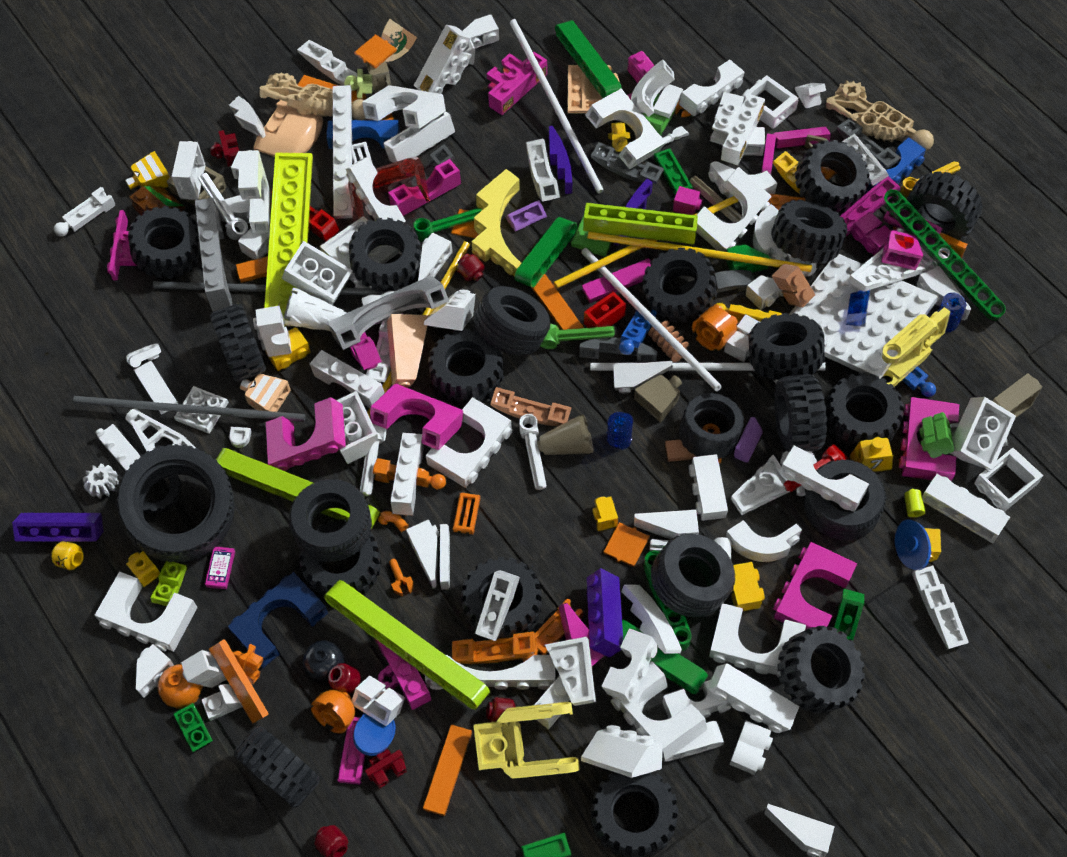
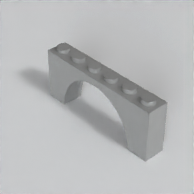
(210, 231)
(423, 293)

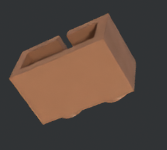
(791, 279)

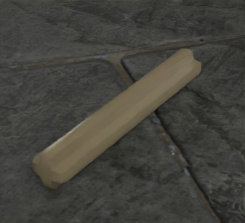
(714, 198)

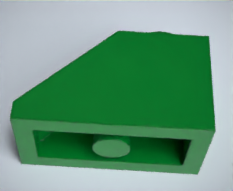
(746, 250)
(849, 612)

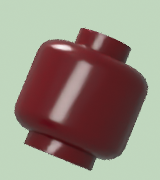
(470, 267)
(344, 678)
(497, 707)
(331, 841)

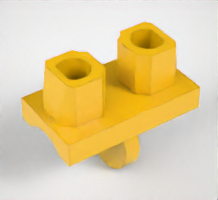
(618, 136)

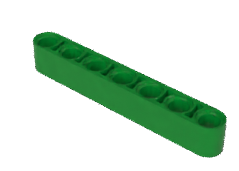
(587, 58)

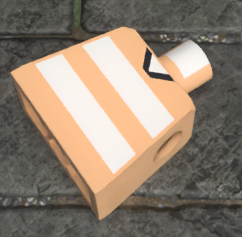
(265, 392)

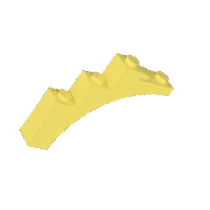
(493, 201)

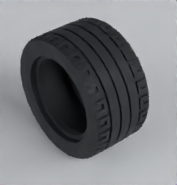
(158, 465)

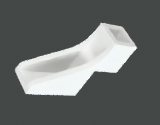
(720, 173)

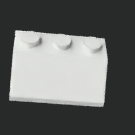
(454, 313)
(358, 428)
(982, 432)
(624, 752)

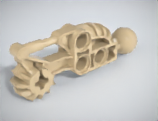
(307, 99)
(877, 117)

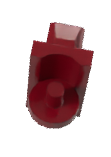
(227, 141)
(383, 763)

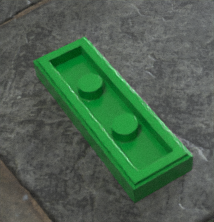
(672, 170)

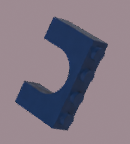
(289, 593)

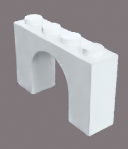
(417, 105)
(621, 108)
(254, 186)
(752, 199)
(465, 467)
(163, 632)
(728, 648)
(673, 732)

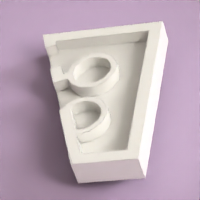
(761, 488)
(574, 666)

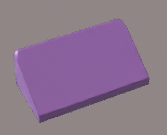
(526, 215)
(748, 440)

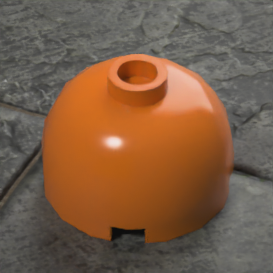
(176, 690)
(335, 709)

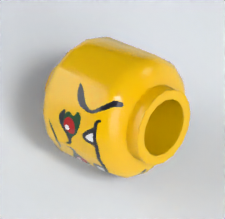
(67, 555)

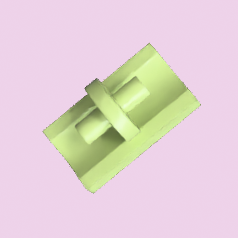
(362, 83)

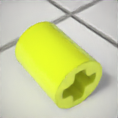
(914, 503)

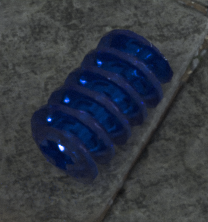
(956, 305)
(620, 430)

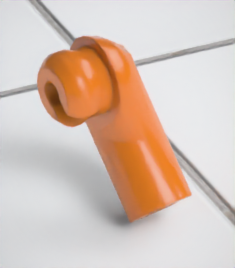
(388, 516)

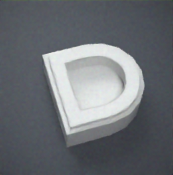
(239, 436)

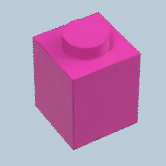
(687, 201)

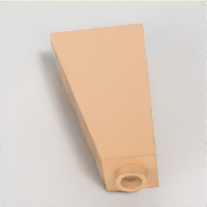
(406, 343)

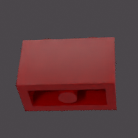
(605, 312)

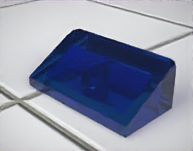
(858, 308)

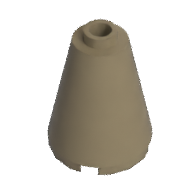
(567, 438)

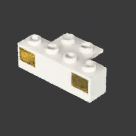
(445, 61)
(735, 127)

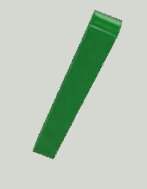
(945, 264)

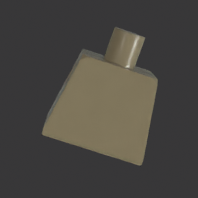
(658, 395)

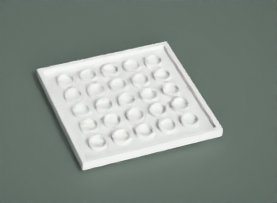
(889, 312)

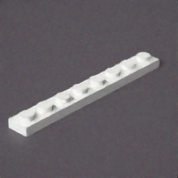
(342, 150)

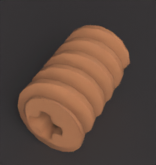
(666, 347)

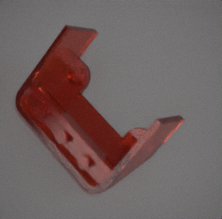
(392, 173)

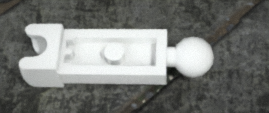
(85, 212)

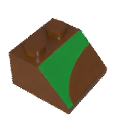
(154, 196)

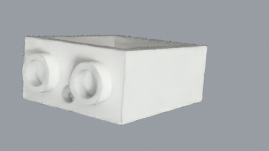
(788, 100)
(187, 169)
(1020, 467)

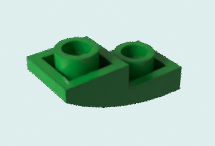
(193, 727)

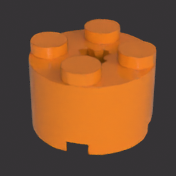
(714, 327)

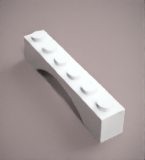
(534, 672)

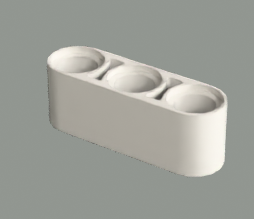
(708, 740)

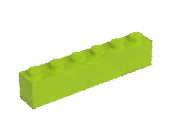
(640, 223)

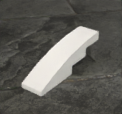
(325, 62)
(939, 607)
(653, 620)

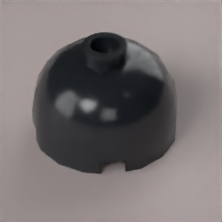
(320, 659)

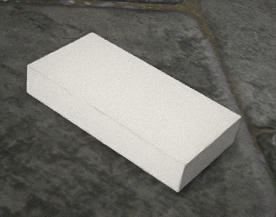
(668, 100)

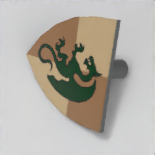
(397, 37)

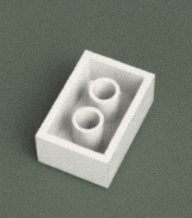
(316, 273)

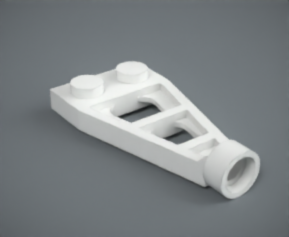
(141, 422)

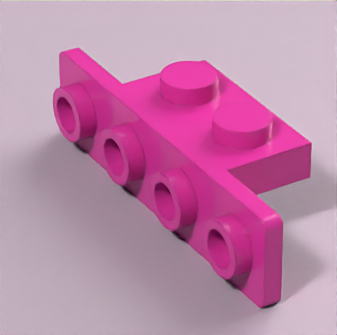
(120, 251)

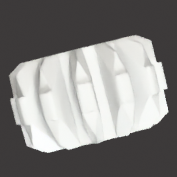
(100, 481)

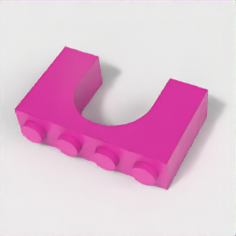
(400, 401)
(326, 438)
(915, 461)
(815, 563)

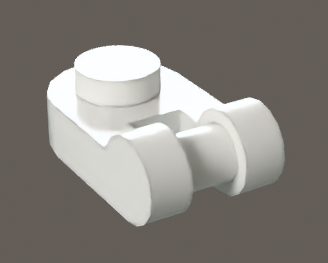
(149, 352)

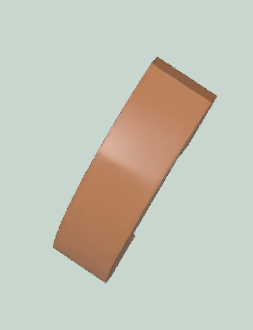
(517, 407)

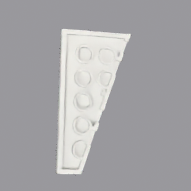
(877, 274)

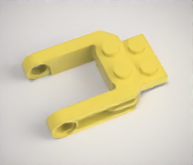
(914, 344)
(501, 743)

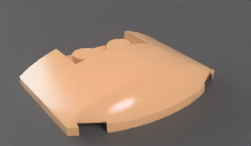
(581, 91)
(289, 131)

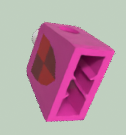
(902, 250)

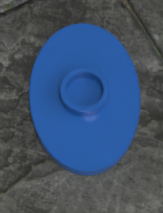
(913, 545)
(372, 736)

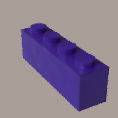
(58, 527)
(604, 612)

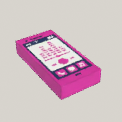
(220, 567)

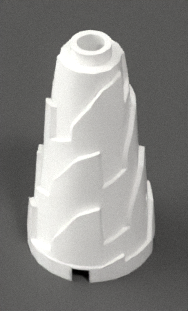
(309, 311)

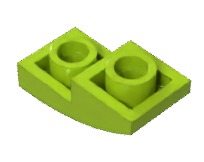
(169, 582)

